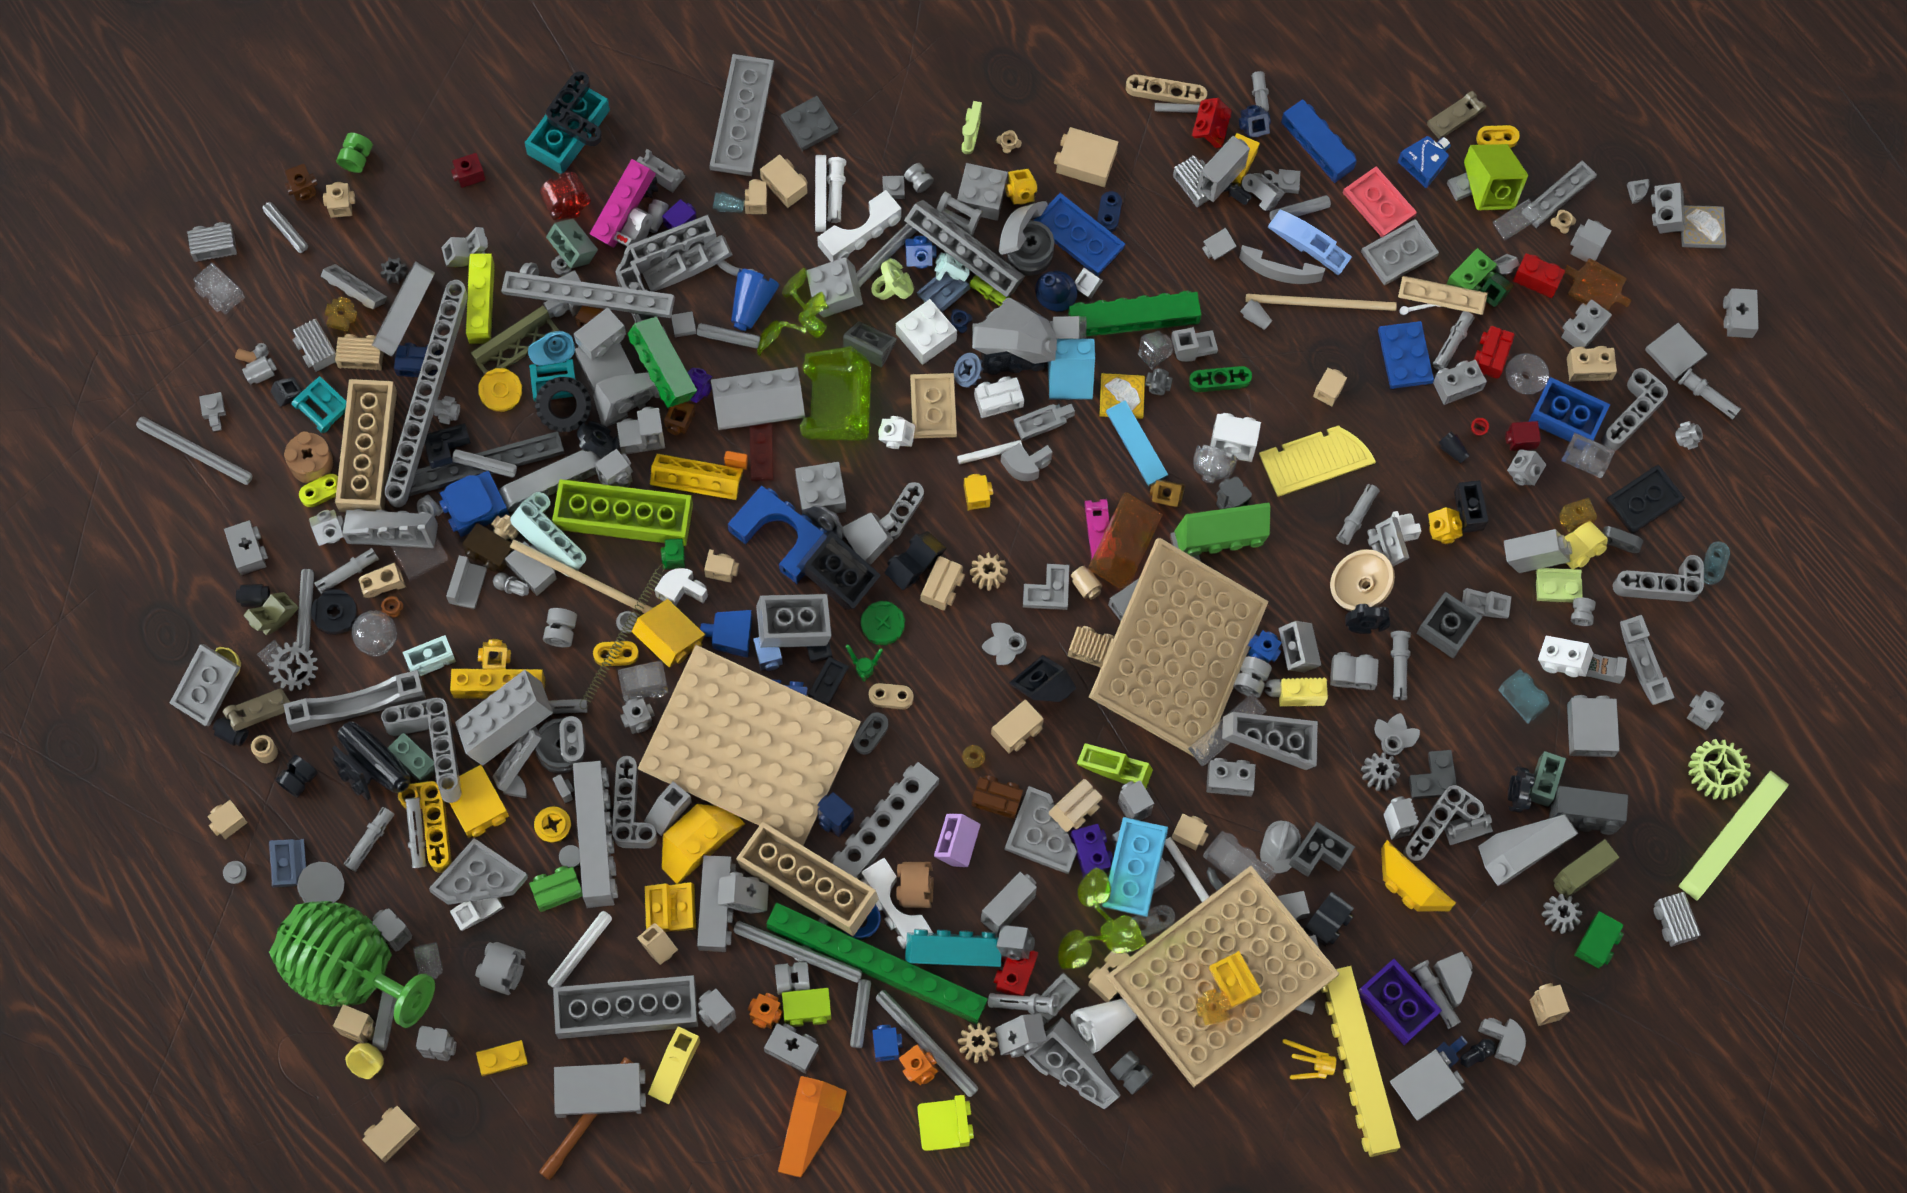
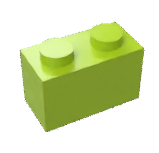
(806, 1007)

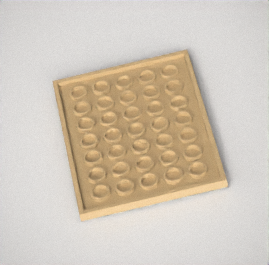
(1178, 647)
(749, 744)
(1173, 971)

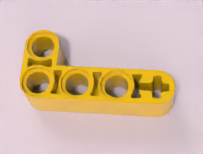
(432, 827)

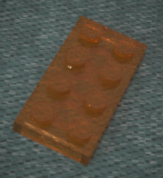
(1125, 541)

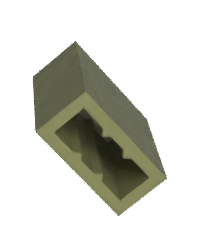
(1585, 869)

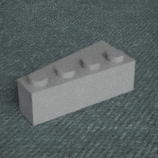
(1277, 737)

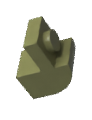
(272, 614)

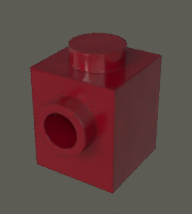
(467, 170)
(1523, 436)

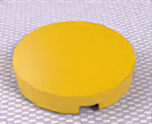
(500, 390)

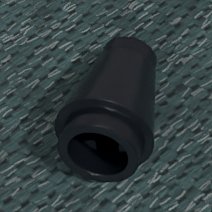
(1454, 447)

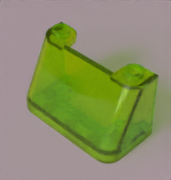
(838, 395)

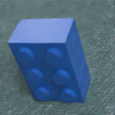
(1568, 411)

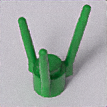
(864, 666)

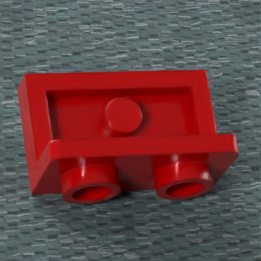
(1212, 121)

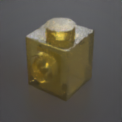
(1577, 513)

